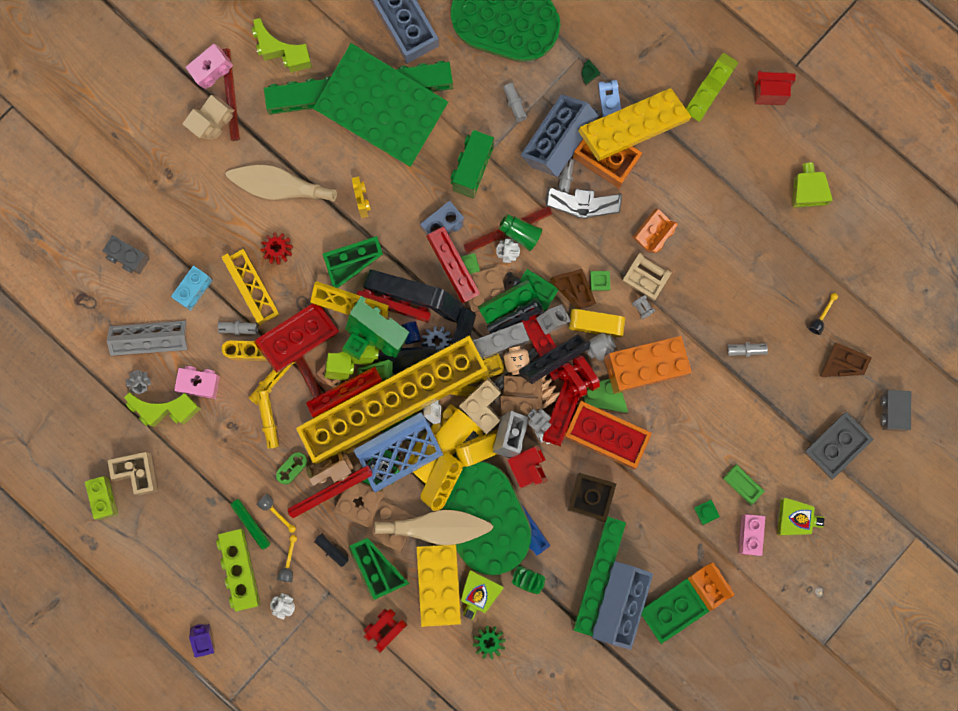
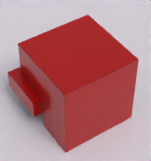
(773, 87)
(527, 467)

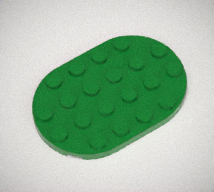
(507, 27)
(489, 495)

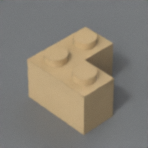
(209, 119)
(477, 405)
(138, 468)

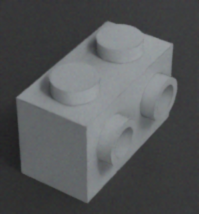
(510, 434)

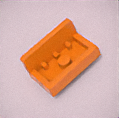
(655, 231)
(711, 586)

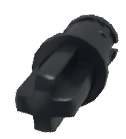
(331, 550)

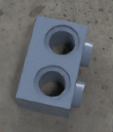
(439, 219)

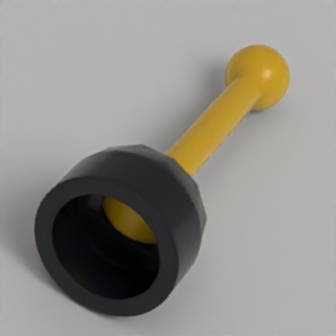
(816, 325)

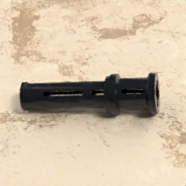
(522, 311)

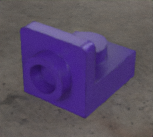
(201, 640)

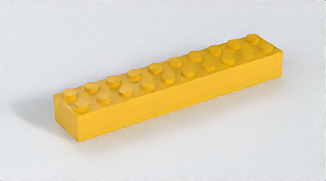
(392, 400)

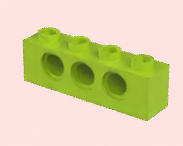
(251, 597)

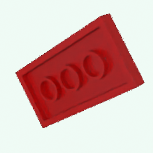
(296, 337)

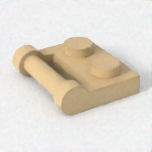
(643, 281)

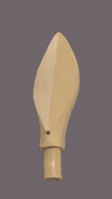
(276, 184)
(437, 527)

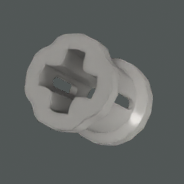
(643, 300)

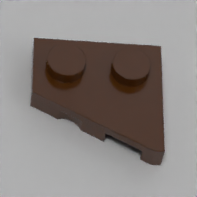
(575, 288)
(845, 362)

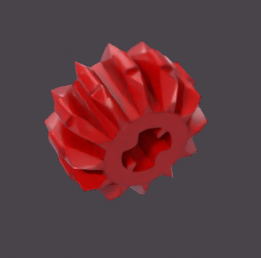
(272, 242)

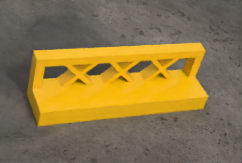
(242, 286)
(341, 300)

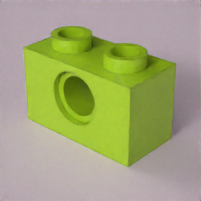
(101, 498)

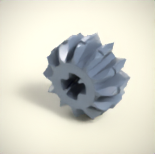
(437, 334)

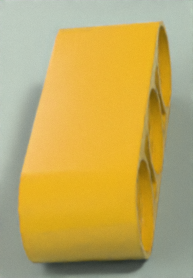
(596, 323)
(240, 354)
(477, 449)
(441, 481)

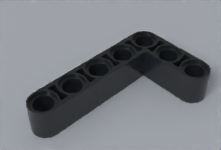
(415, 293)

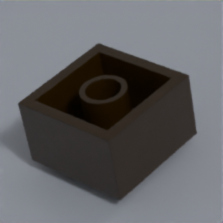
(591, 497)

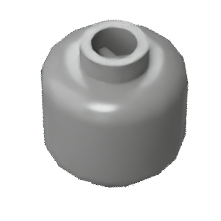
(601, 346)

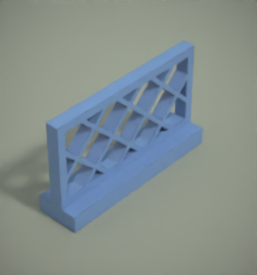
(395, 437)

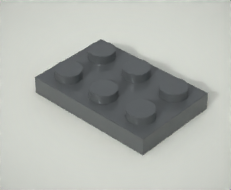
(838, 445)

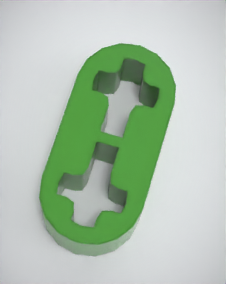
(288, 465)

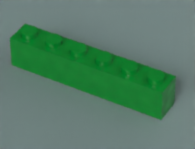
(599, 576)

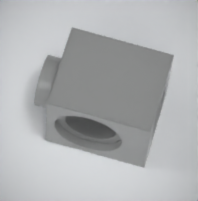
(553, 319)

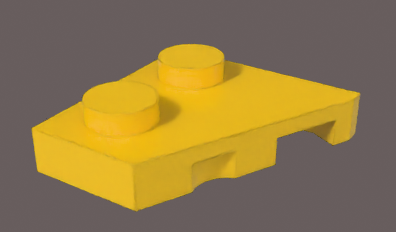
(359, 189)

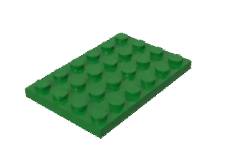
(380, 105)

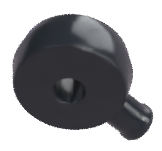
(511, 281)

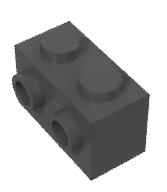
(125, 254)
(896, 410)

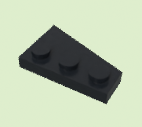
(408, 357)

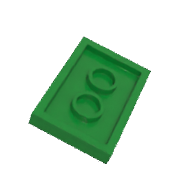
(674, 611)

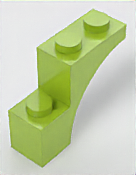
(294, 56)
(711, 86)
(341, 364)
(181, 409)

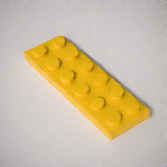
(634, 124)

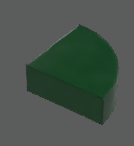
(589, 72)

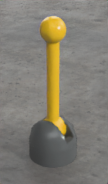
(266, 503)
(286, 574)

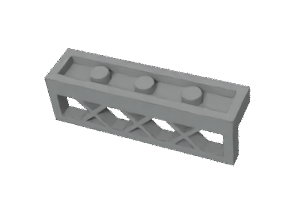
(147, 340)

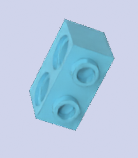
(191, 288)

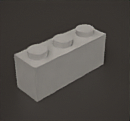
(501, 341)

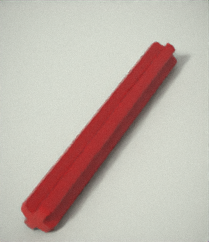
(329, 492)

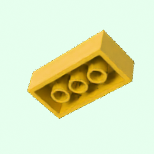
(438, 585)

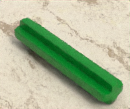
(250, 524)

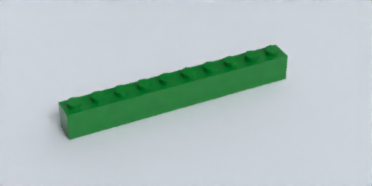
(304, 95)

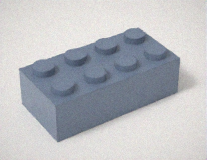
(407, 27)
(558, 135)
(622, 605)

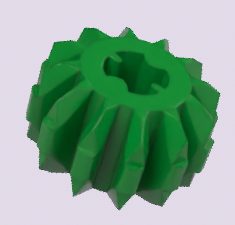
(528, 580)
(491, 649)

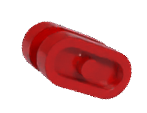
(576, 385)
(372, 631)

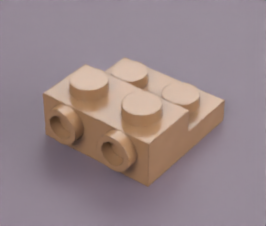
(521, 395)
(337, 467)

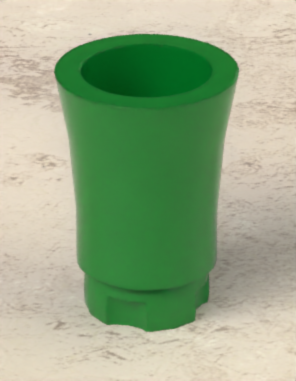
(520, 231)

